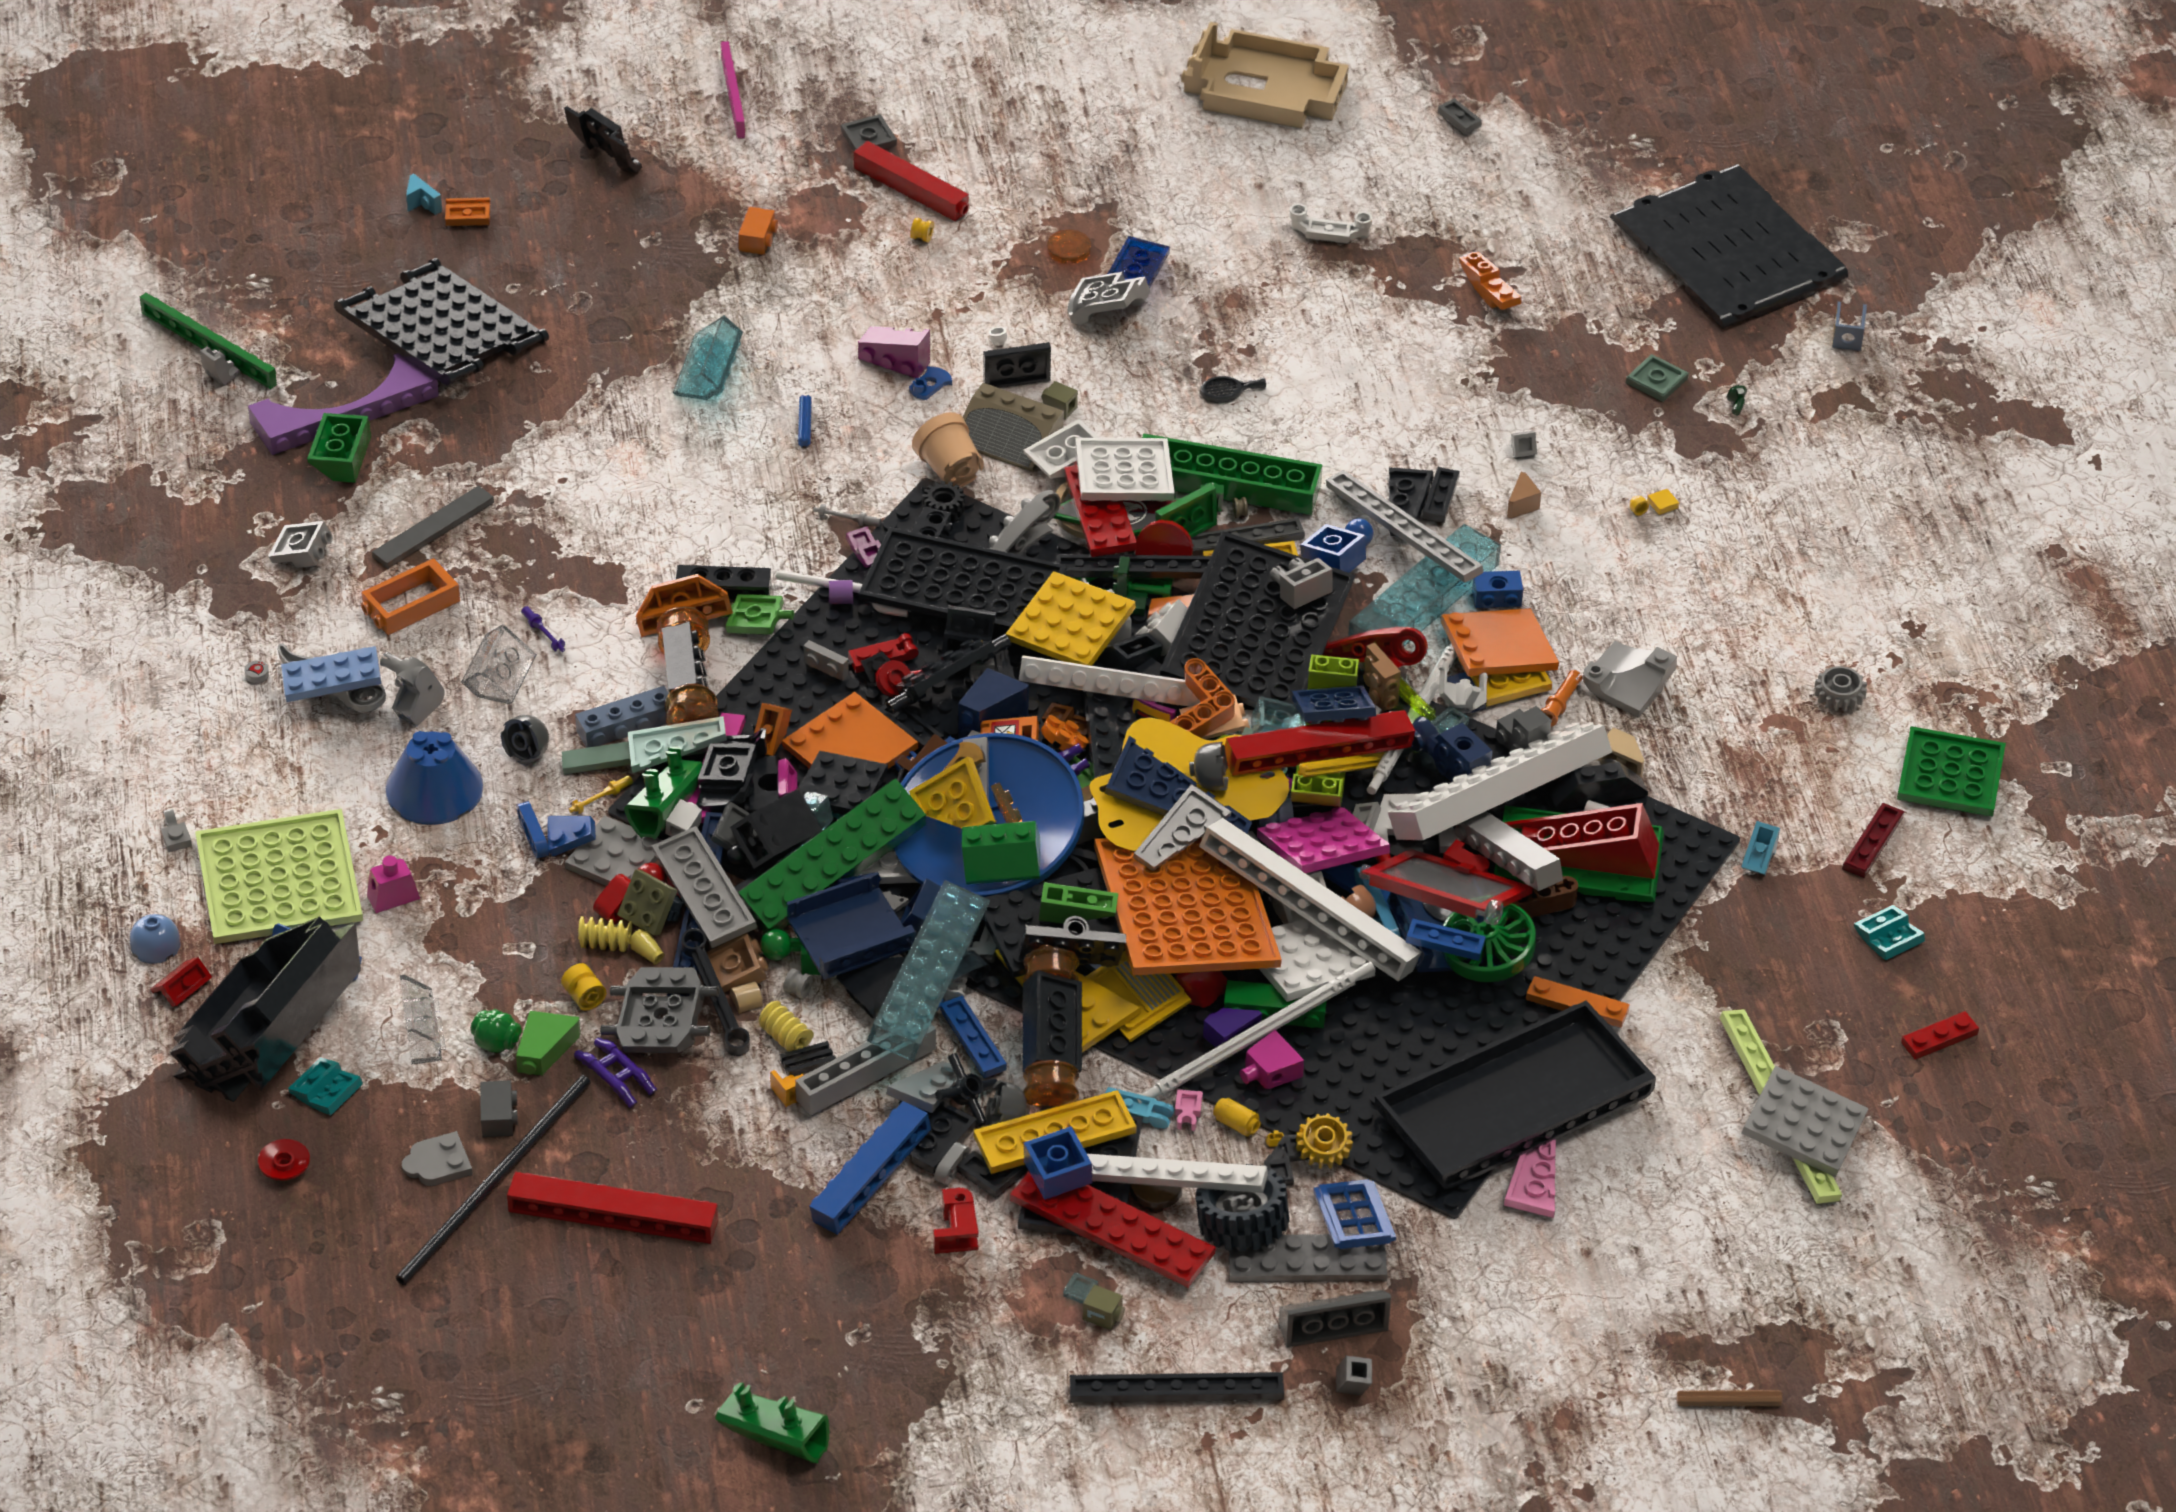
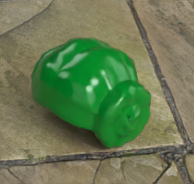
(495, 1031)

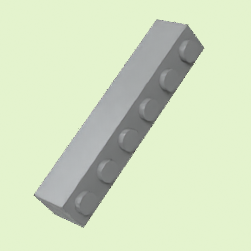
(1510, 850)
(851, 1073)

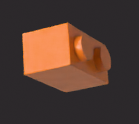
(757, 230)

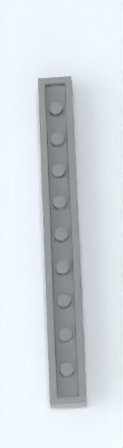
(1404, 526)

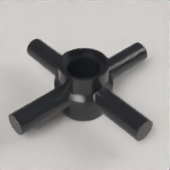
(966, 1089)

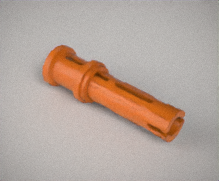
(1557, 703)

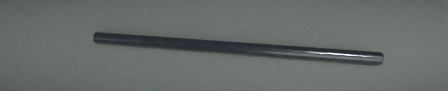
(492, 1180)

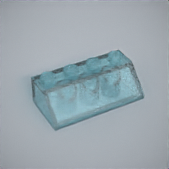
(709, 360)

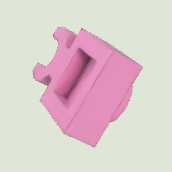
(1188, 1107)

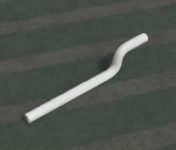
(824, 582)

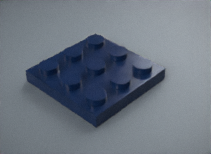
(1334, 704)

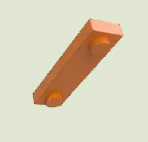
(1563, 996)

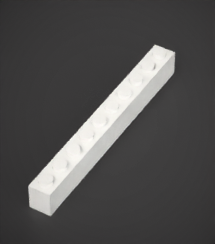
(1310, 899)

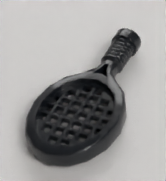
(1239, 385)

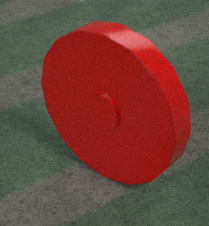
(1164, 538)

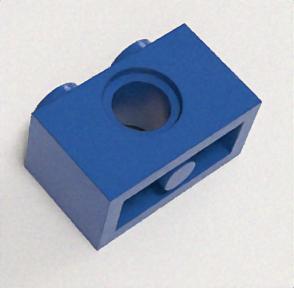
(1498, 589)

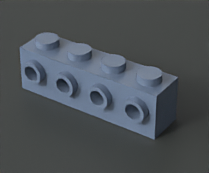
(619, 717)

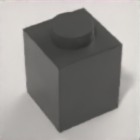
(1354, 1375)

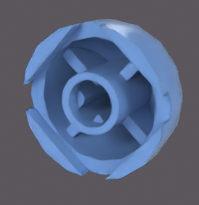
(154, 938)

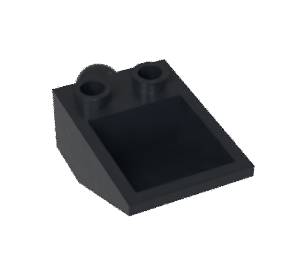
(779, 830)

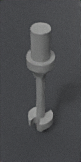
(861, 518)

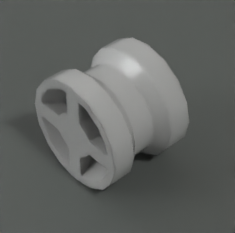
(798, 983)

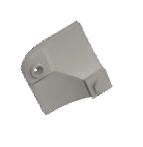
(1105, 294)
(1629, 676)

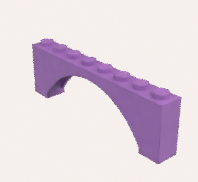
(289, 427)

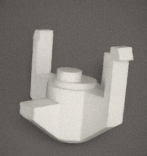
(1462, 695)

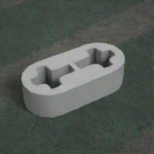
(947, 1167)

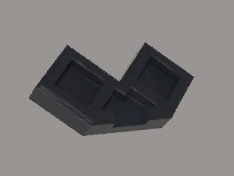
(1282, 1156)

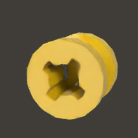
(922, 229)

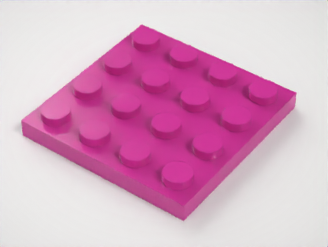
(1323, 840)

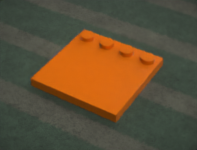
(1499, 642)
(851, 730)

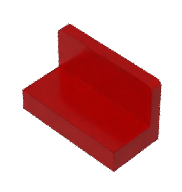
(183, 981)

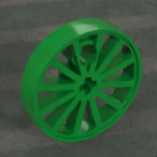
(1497, 942)

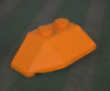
(682, 592)

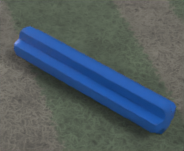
(804, 428)

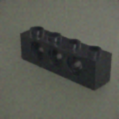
(732, 579)

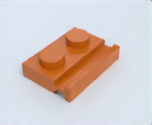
(467, 211)

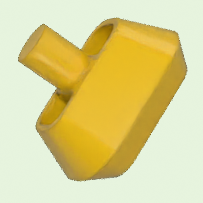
(1273, 1139)

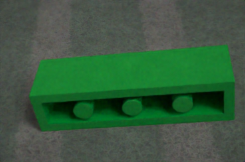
(1269, 1001)

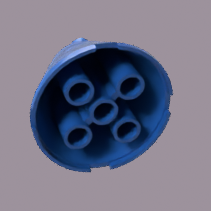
(433, 780)

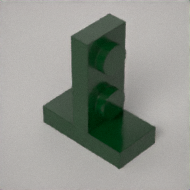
(1121, 588)

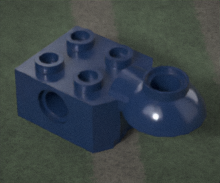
(1453, 750)

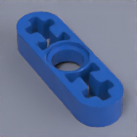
(532, 829)

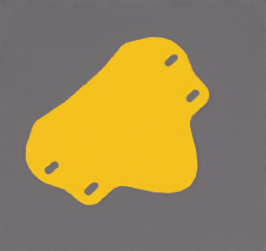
(1172, 744)

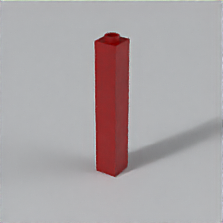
(911, 181)

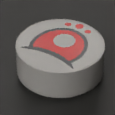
(256, 671)

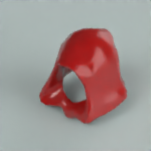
(1202, 987)

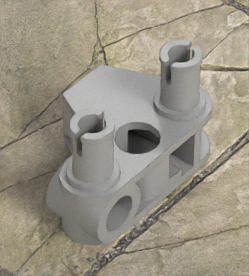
(418, 691)

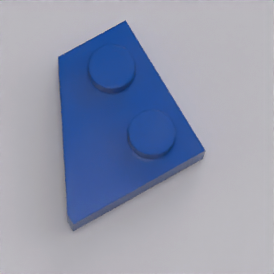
(569, 832)

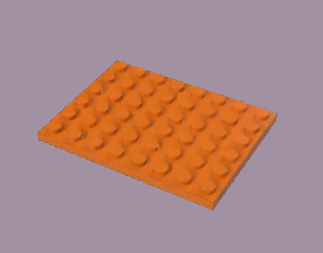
(1187, 913)

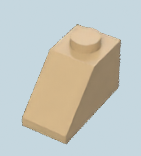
(1625, 751)

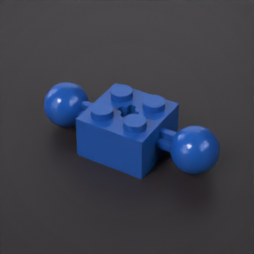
(1338, 546)

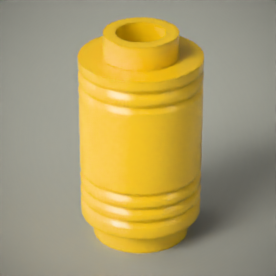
(1236, 1116)

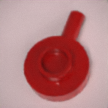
(890, 675)

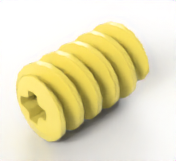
(604, 935)
(785, 1027)

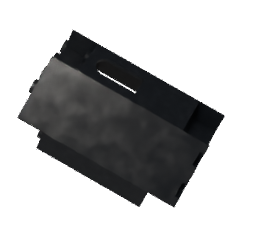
(266, 1007)

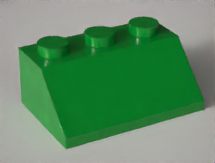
(340, 446)
(1001, 852)

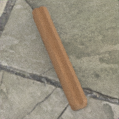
(1729, 1398)

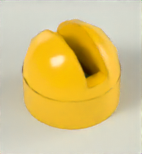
(1639, 505)

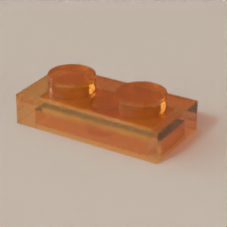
(1004, 800)

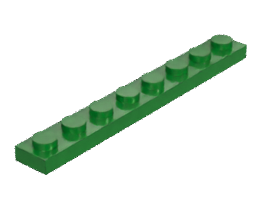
(203, 337)

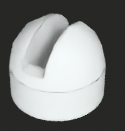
(998, 335)

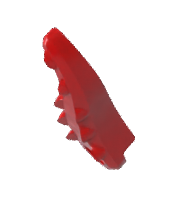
(1387, 639)

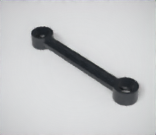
(720, 1003)

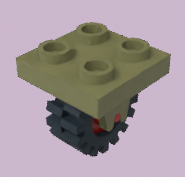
(650, 903)

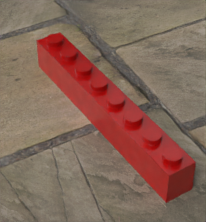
(1318, 742)
(612, 1207)

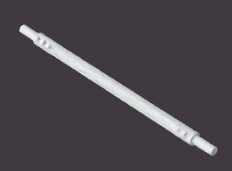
(1427, 693)
(1257, 1032)

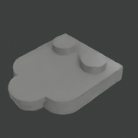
(437, 1160)

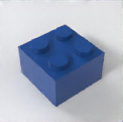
(1057, 1162)

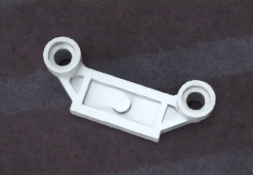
(1329, 229)

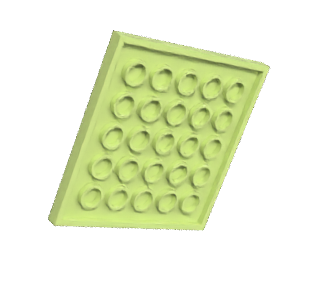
(278, 874)

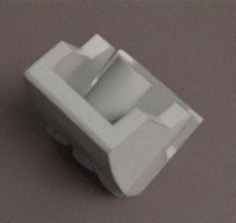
(218, 367)

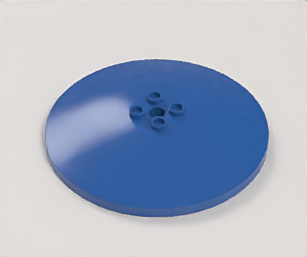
(1041, 789)

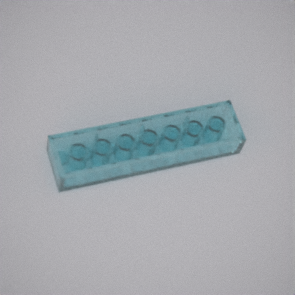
(1426, 588)
(928, 971)

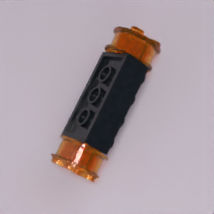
(683, 641)
(1051, 1027)

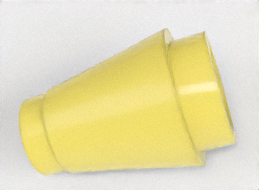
(646, 946)

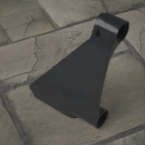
(872, 982)

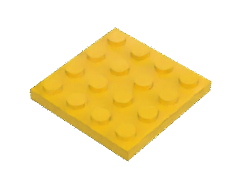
(1070, 620)

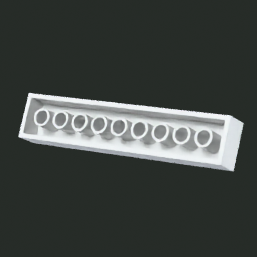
(1499, 782)

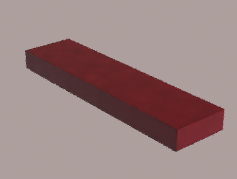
(1873, 840)

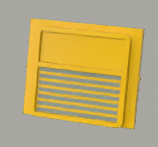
(1155, 994)

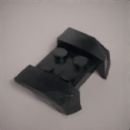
(600, 132)
(728, 769)

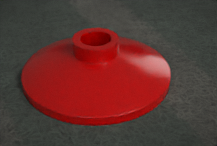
(283, 1159)

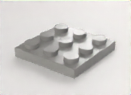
(613, 852)

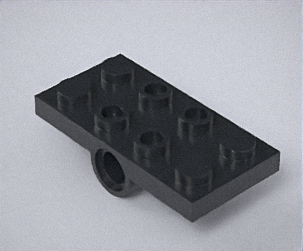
(1089, 946)

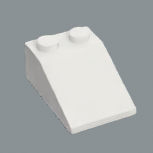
(1058, 449)

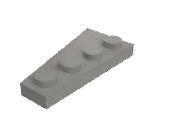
(1180, 827)

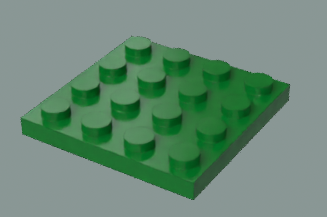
(1951, 771)

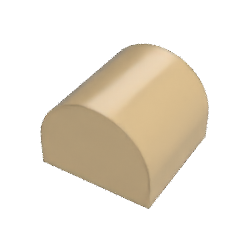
(746, 997)

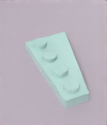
(649, 745)

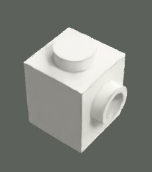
(683, 817)

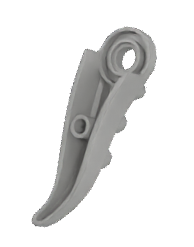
(1028, 524)
(351, 698)

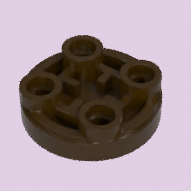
(1155, 1196)

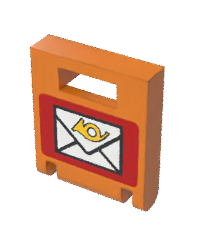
(1013, 726)

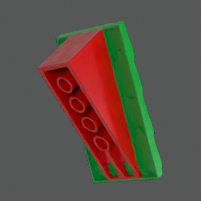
(1603, 849)

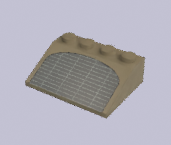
(1008, 423)

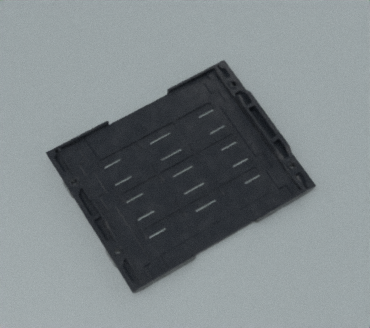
(1720, 260)

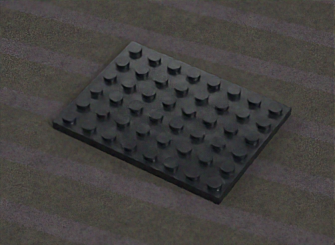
(1246, 628)

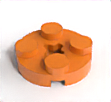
(1063, 733)

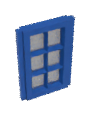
(1354, 1214)

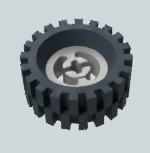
(1243, 1217)

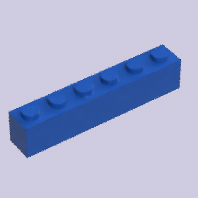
(869, 1167)

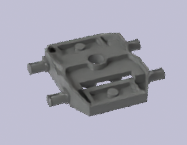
(638, 1026)

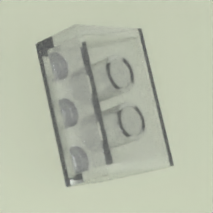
(499, 666)
(421, 1021)

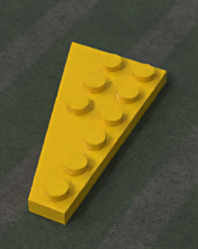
(1101, 1010)

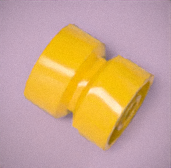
(583, 986)

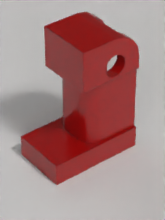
(962, 1221)

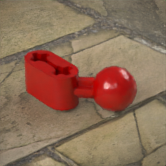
(611, 898)

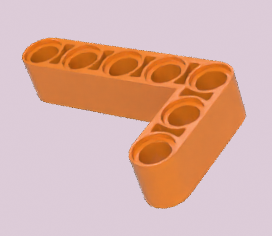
(1211, 700)

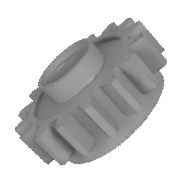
(1840, 688)

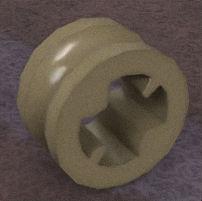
(1240, 507)

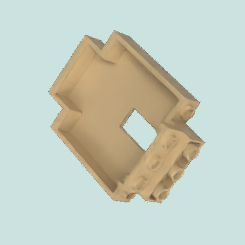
(1297, 77)

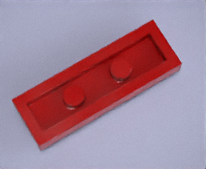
(1940, 1035)

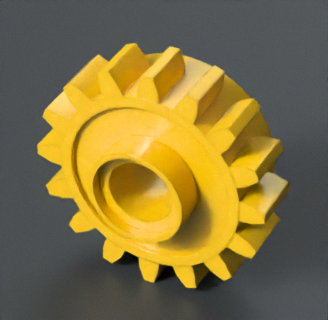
(1329, 1129)

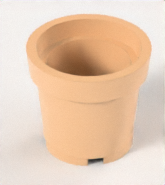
(948, 449)

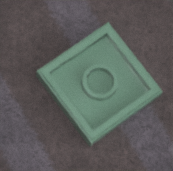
(1657, 378)

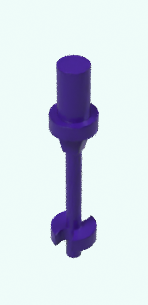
(535, 621)

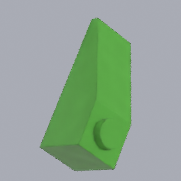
(1065, 901)

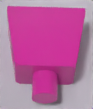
(391, 885)
(1272, 1062)

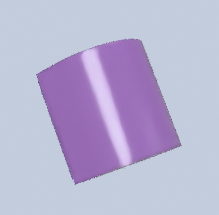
(840, 592)

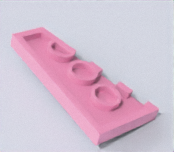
(1534, 1182)

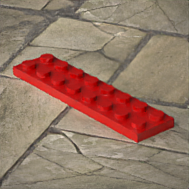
(1120, 1229)

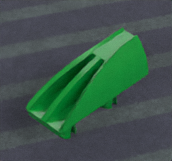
(662, 792)
(775, 1423)

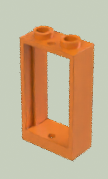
(391, 622)

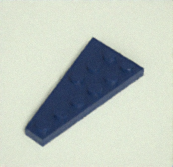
(1155, 784)

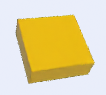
(1663, 501)

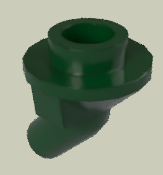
(1737, 395)

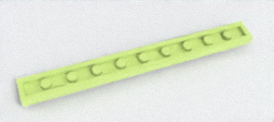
(1759, 1067)

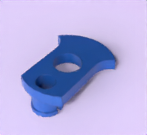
(938, 375)

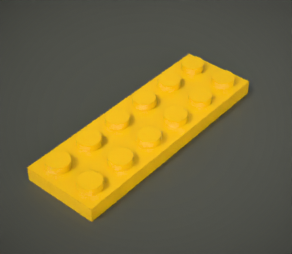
(1092, 1119)

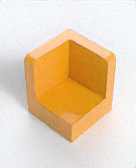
(784, 1088)

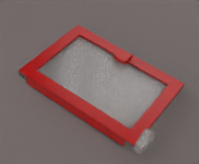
(1446, 884)

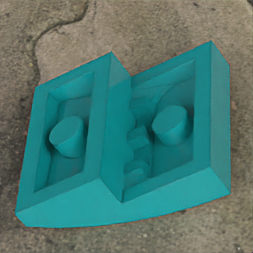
(1889, 932)
(325, 1086)

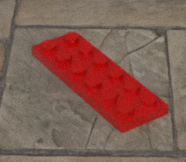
(1102, 521)

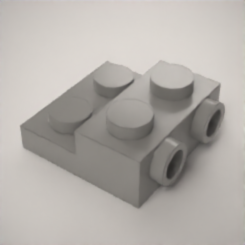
(301, 544)

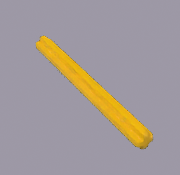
(1340, 765)

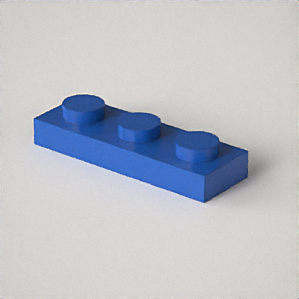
(1445, 939)

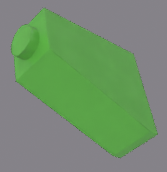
(545, 1041)

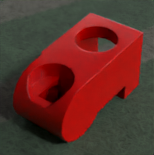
(1457, 854)

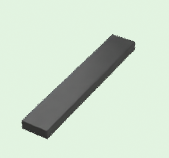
(432, 527)

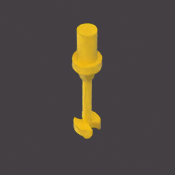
(613, 788)

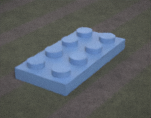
(331, 674)

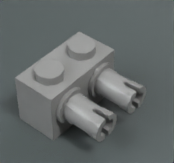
(1303, 581)

